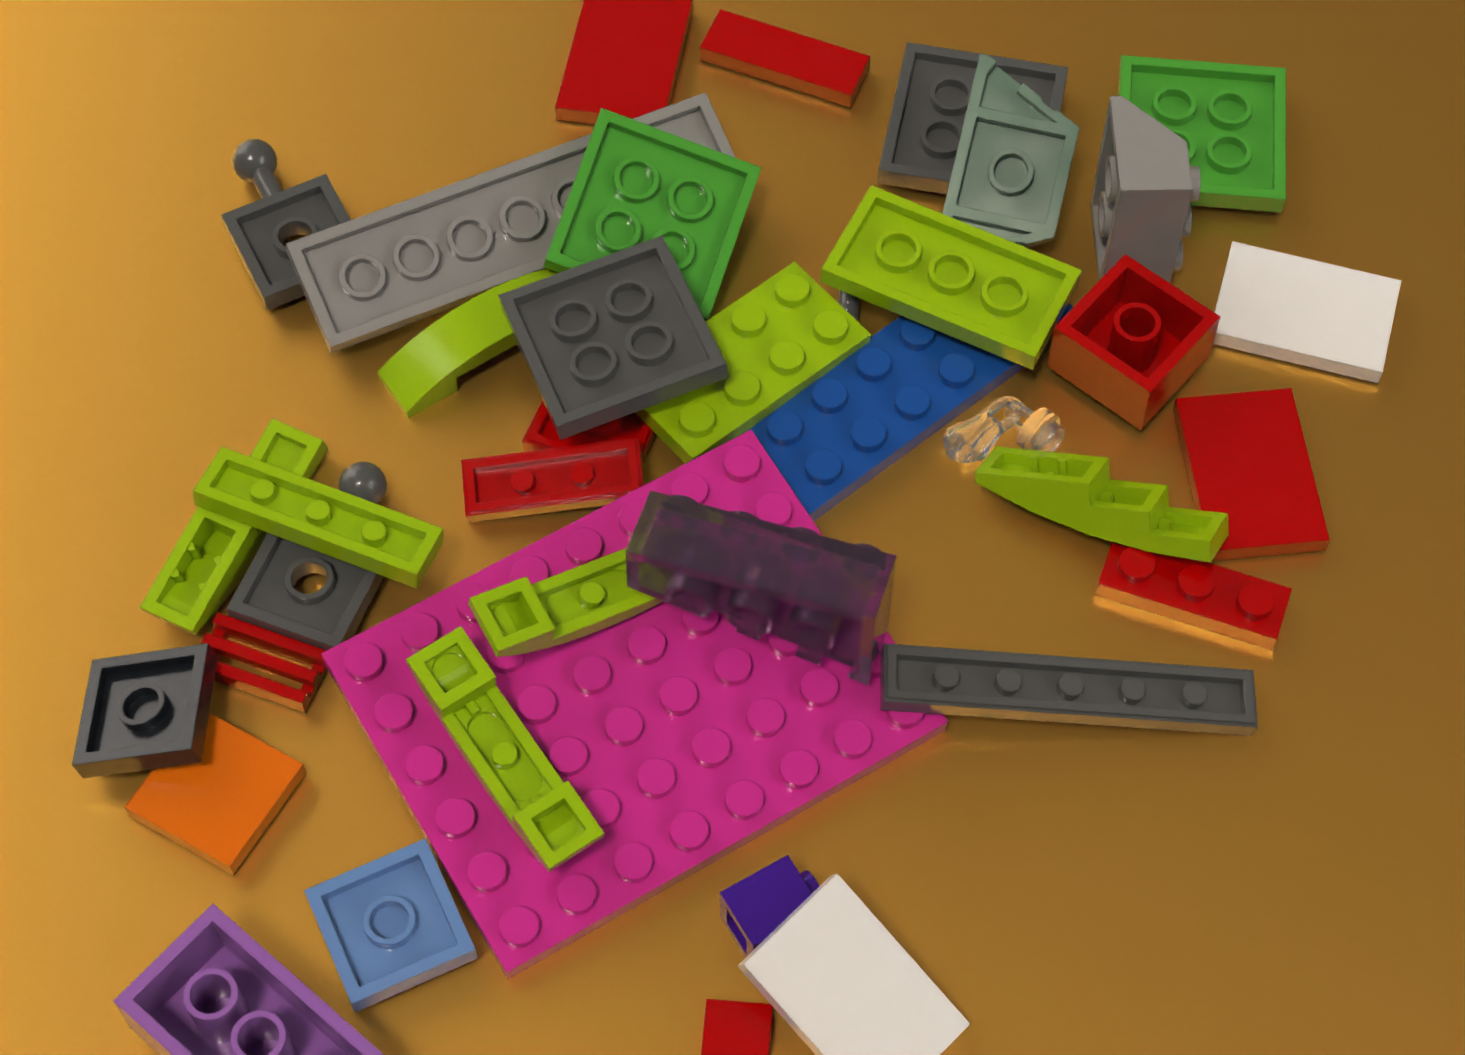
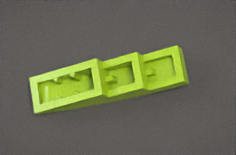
(1083, 497)
(219, 550)

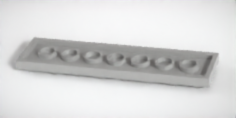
(455, 239)

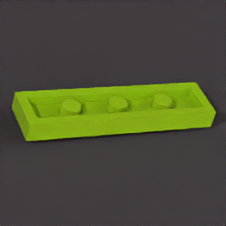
(318, 517)

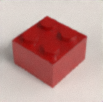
(1132, 341)

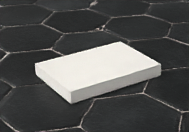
(1306, 312)
(850, 981)

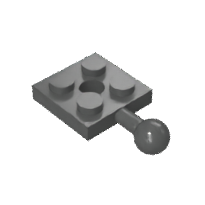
(265, 224)
(320, 618)

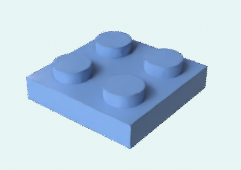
(390, 925)

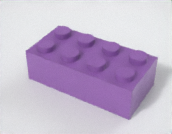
(231, 997)

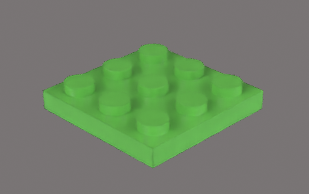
(1227, 117)
(649, 186)

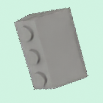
(1141, 192)

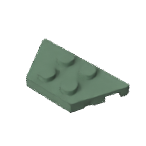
(1010, 160)

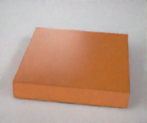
(223, 801)

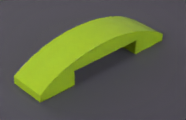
(454, 344)
(559, 608)
(502, 751)

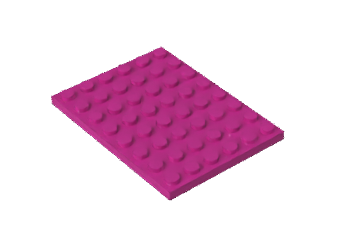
(659, 724)

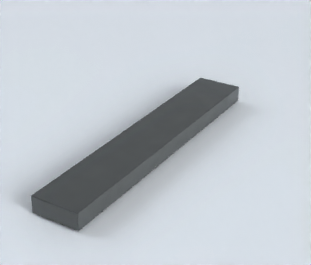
(1067, 689)

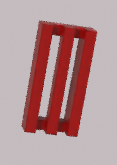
(272, 642)

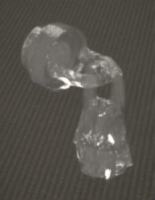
(976, 436)

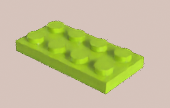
(951, 276)
(773, 349)

